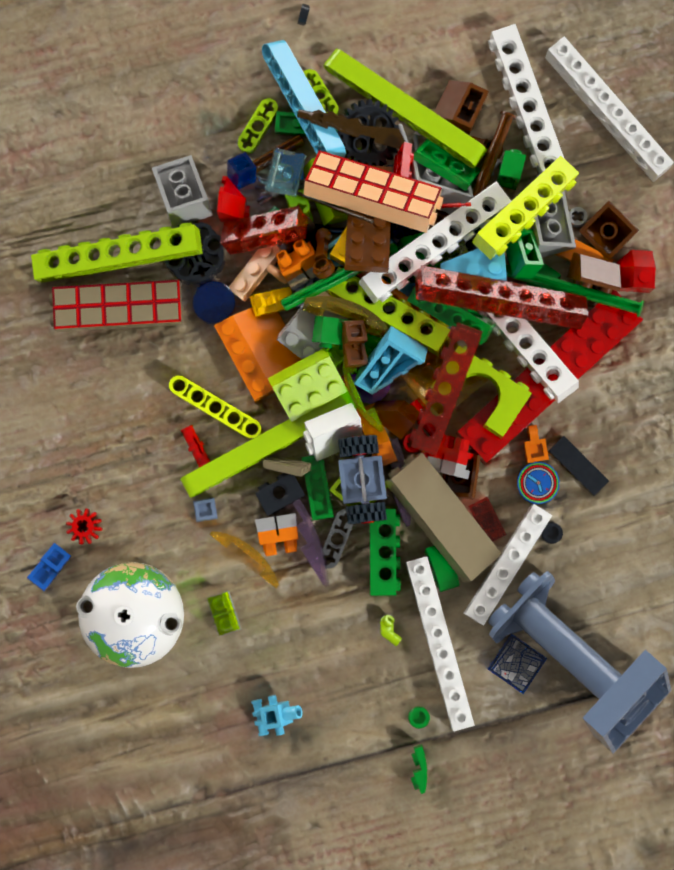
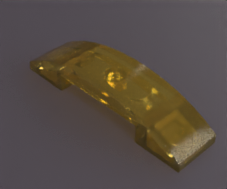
(346, 308)
(226, 540)

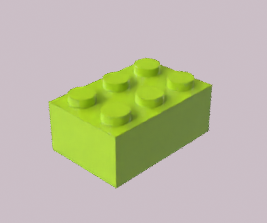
(307, 384)

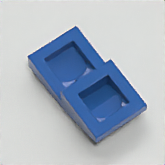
(49, 567)

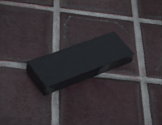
(578, 466)

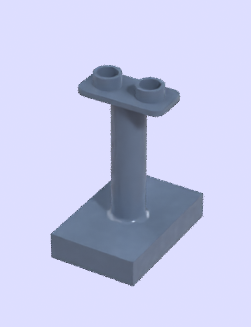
(622, 698)

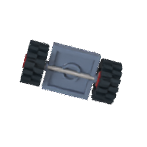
(362, 479)

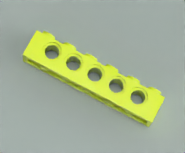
(559, 172)

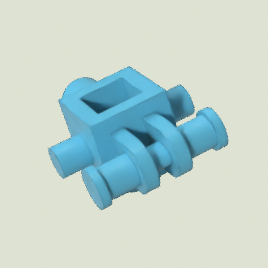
(274, 715)

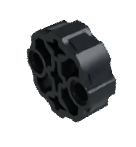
(215, 257)

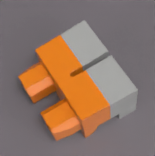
(297, 264)
(287, 533)

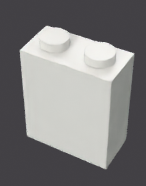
(325, 431)

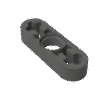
(337, 521)

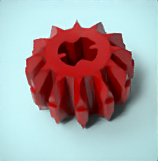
(91, 525)

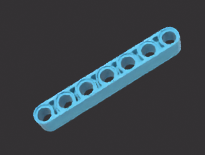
(300, 96)

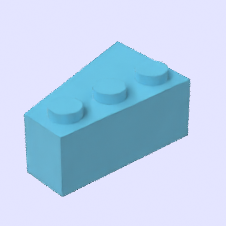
(478, 264)
(389, 359)

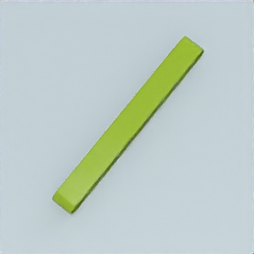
(405, 108)
(255, 450)

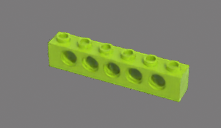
(433, 341)

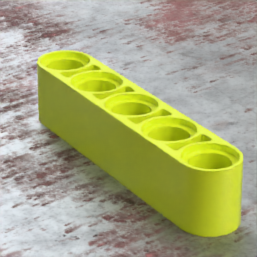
(209, 399)

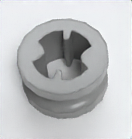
(578, 210)

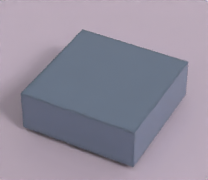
(205, 509)

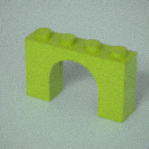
(510, 394)

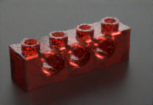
(264, 230)

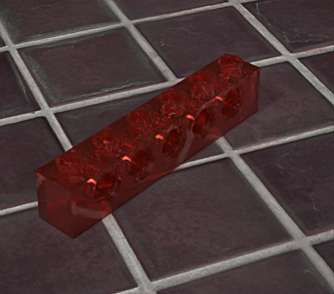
(432, 443)

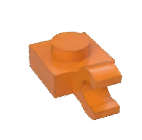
(535, 448)

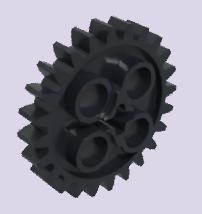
(375, 112)

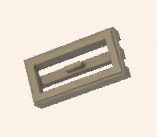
(287, 465)

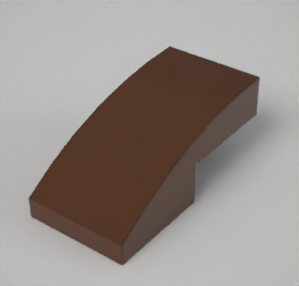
(353, 341)

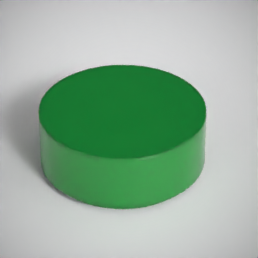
(419, 717)

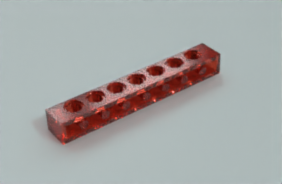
(501, 297)

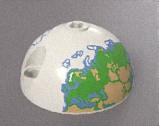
(147, 598)

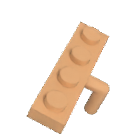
(255, 271)

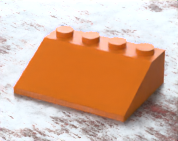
(255, 349)

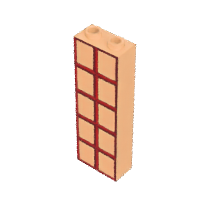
(373, 191)

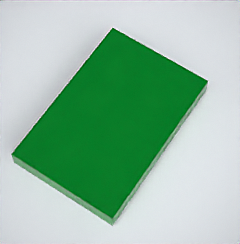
(445, 165)

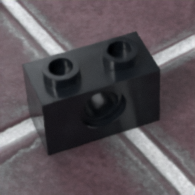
(270, 503)

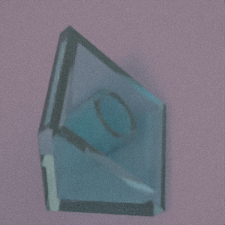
(285, 172)

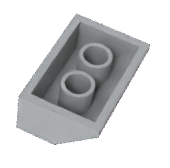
(450, 192)
(554, 229)

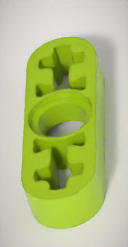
(319, 86)
(245, 135)

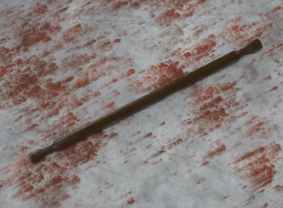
(336, 208)

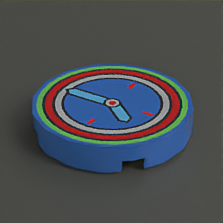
(538, 483)

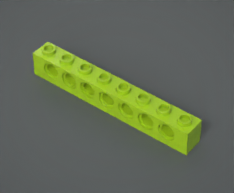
(189, 246)

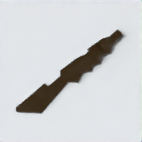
(383, 135)

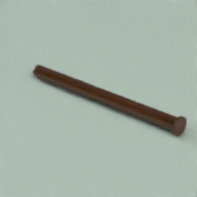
(492, 155)

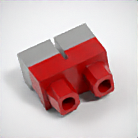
(452, 460)

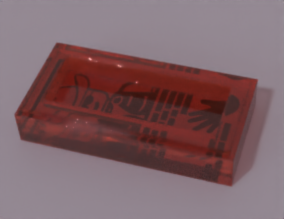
(487, 519)

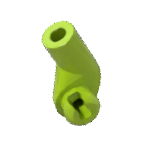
(387, 630)

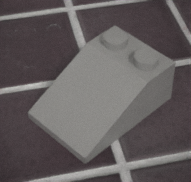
(182, 191)
(298, 332)

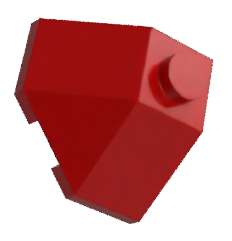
(231, 202)
(637, 271)

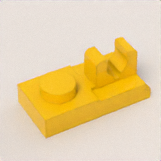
(269, 301)

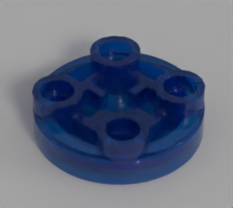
(213, 302)

